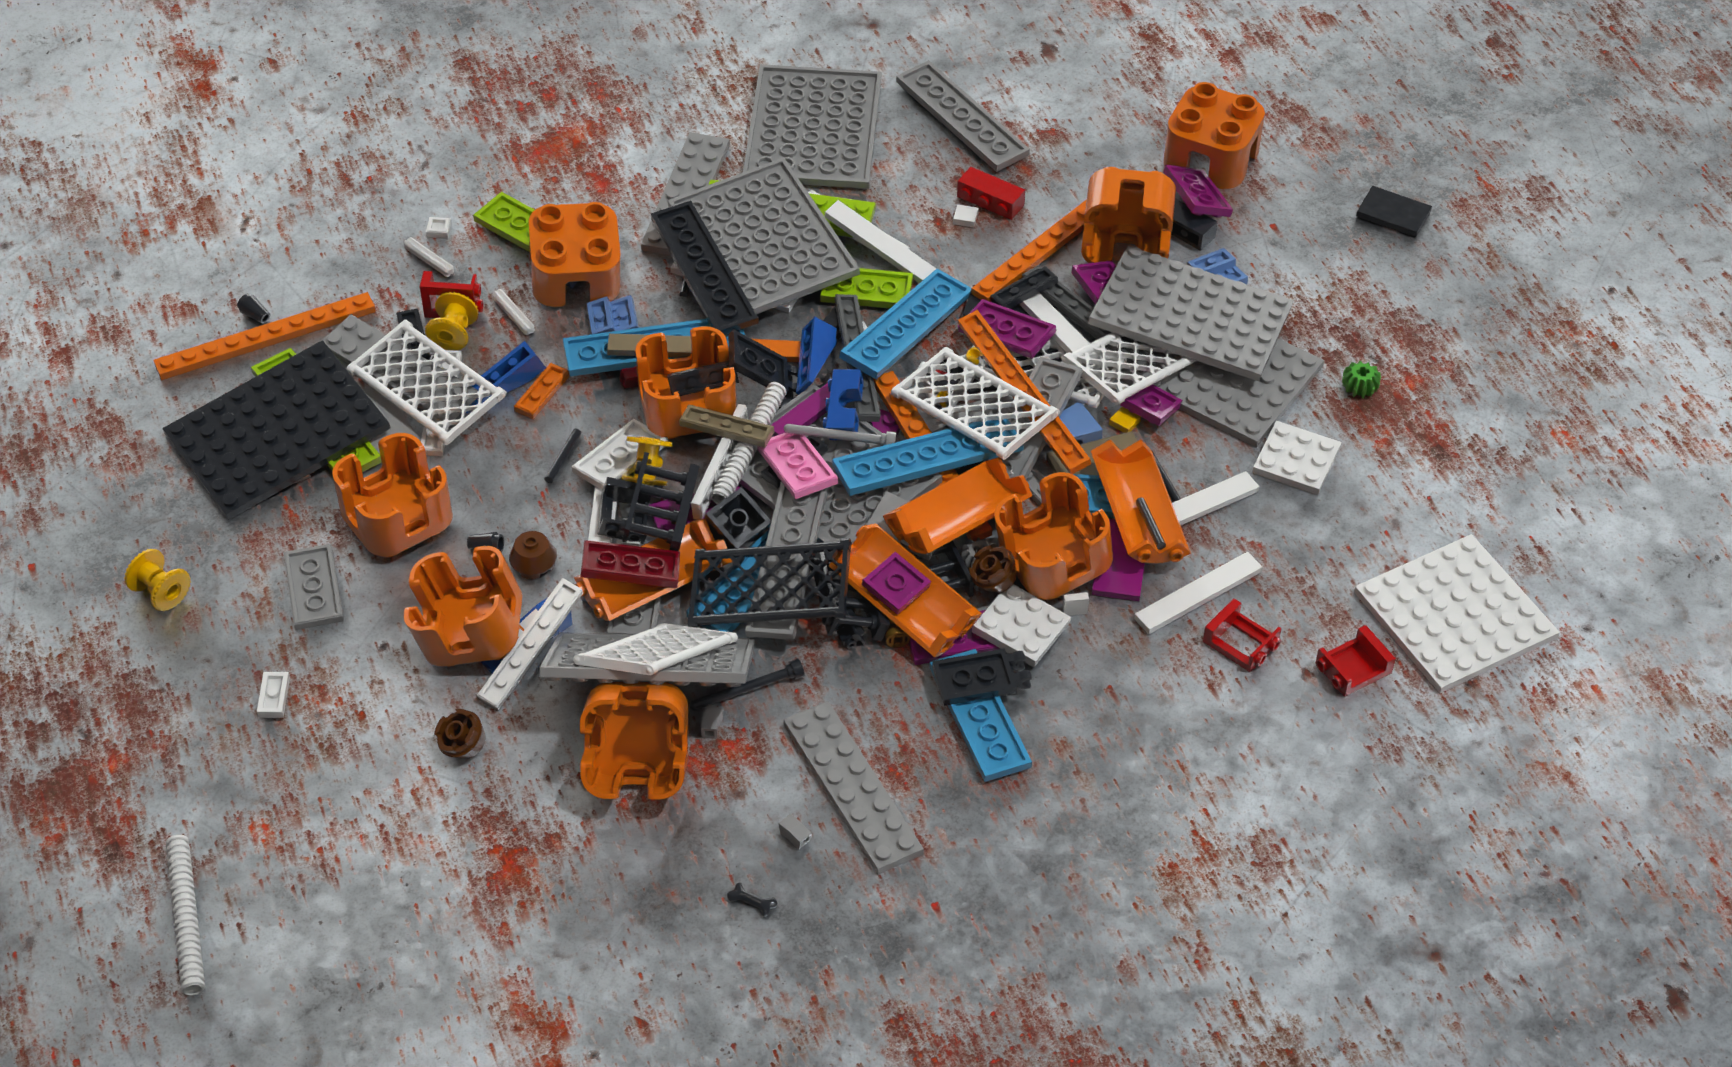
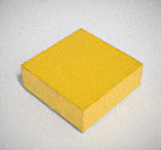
(1124, 420)

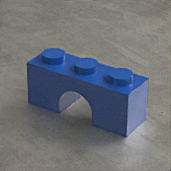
(844, 387)

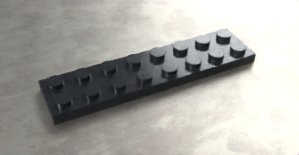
(704, 268)

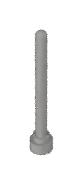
(884, 439)

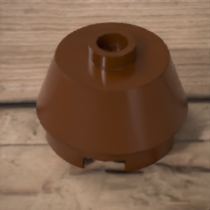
(532, 554)
(994, 569)
(460, 734)

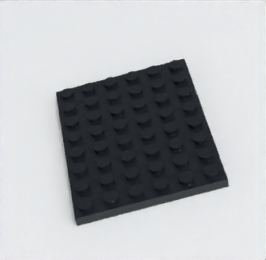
(275, 429)

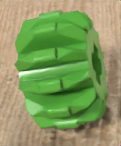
(1361, 379)

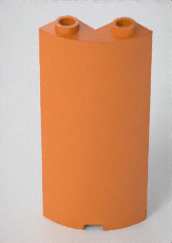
(1134, 475)
(955, 506)
(616, 598)
(934, 616)

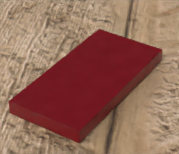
(630, 564)

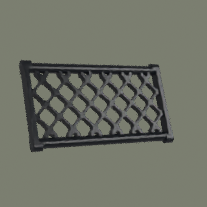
(778, 611)

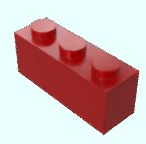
(991, 193)

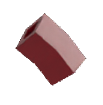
(629, 377)

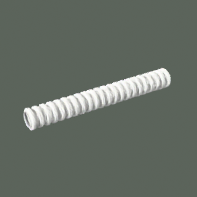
(743, 452)
(185, 915)

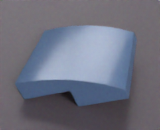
(1220, 263)
(612, 315)

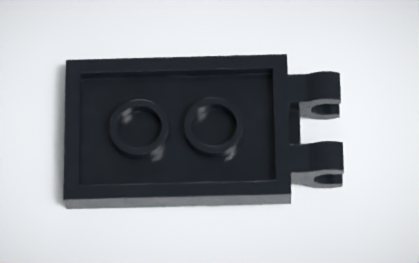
(760, 363)
(980, 676)

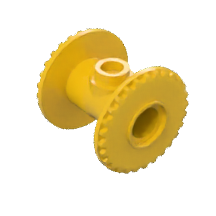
(456, 314)
(652, 447)
(165, 588)

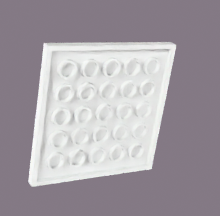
(1456, 613)

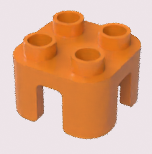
(1216, 125)
(1129, 210)
(572, 246)
(661, 408)
(398, 502)
(1058, 541)
(464, 616)
(634, 738)

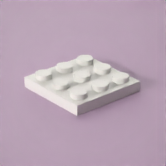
(1296, 457)
(1021, 624)

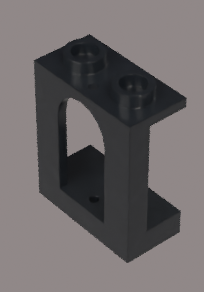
(623, 492)

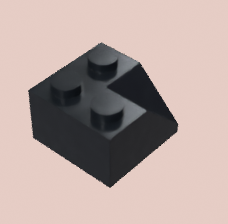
(737, 520)

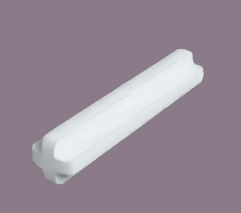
(429, 257)
(513, 312)

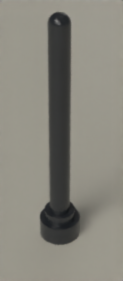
(792, 670)

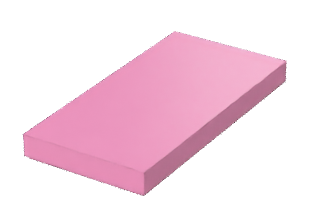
(798, 464)

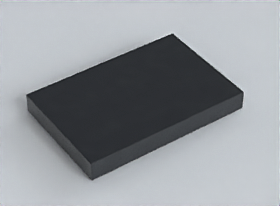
(1394, 211)

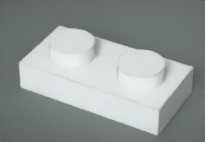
(273, 695)

